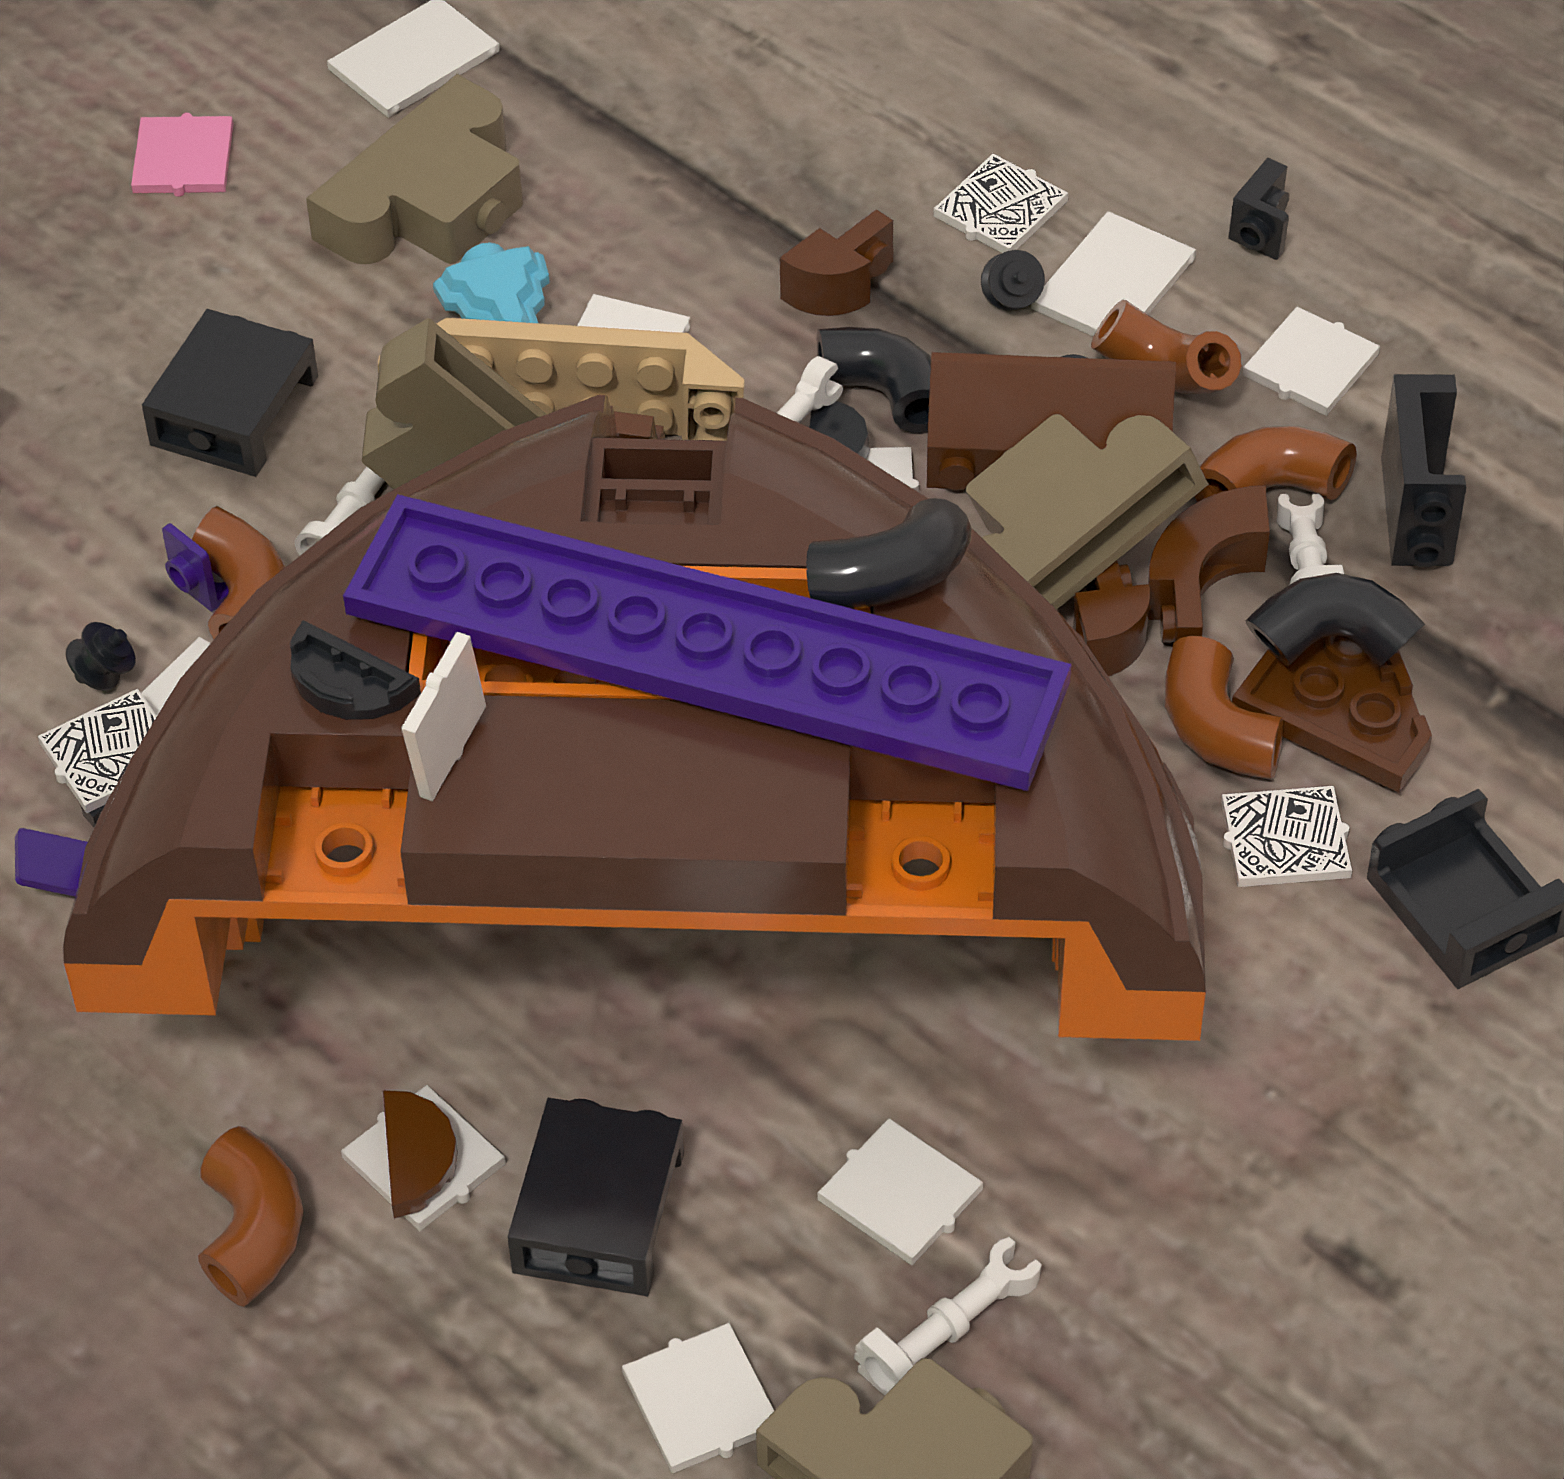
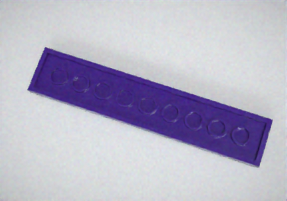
(711, 641)

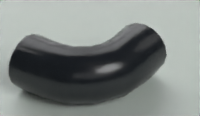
(885, 364)
(891, 562)
(1330, 607)

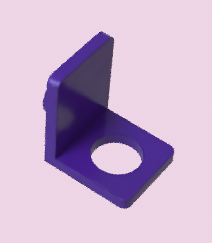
(191, 569)
(48, 861)

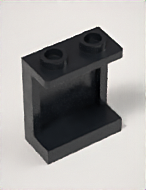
(227, 390)
(1420, 500)
(1464, 890)
(595, 1195)

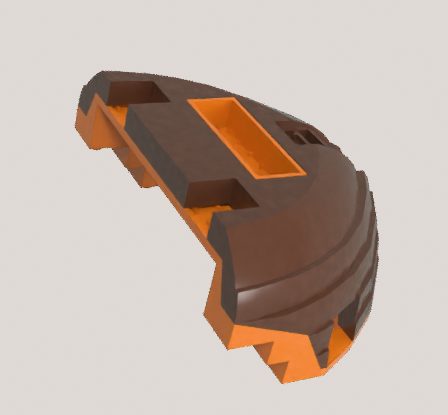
(626, 801)

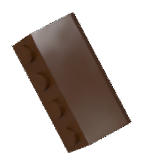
(994, 401)

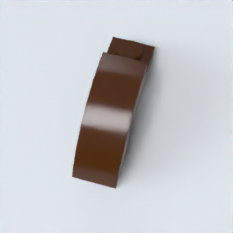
(1200, 547)

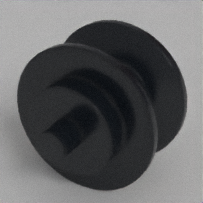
(1012, 280)
(100, 656)

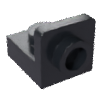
(1259, 211)

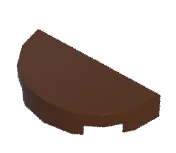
(419, 1150)

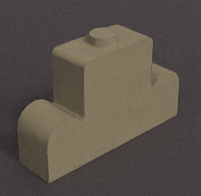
(429, 179)
(434, 404)
(1074, 509)
(917, 1431)

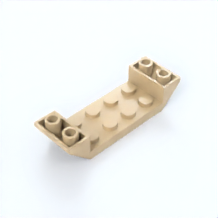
(637, 369)

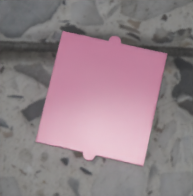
(182, 154)

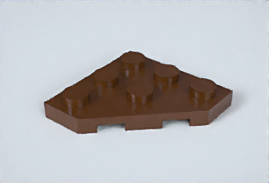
(1344, 708)

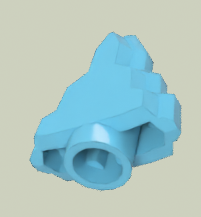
(495, 284)

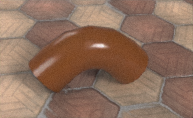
(1202, 360)
(1281, 458)
(237, 556)
(1209, 719)
(264, 1217)

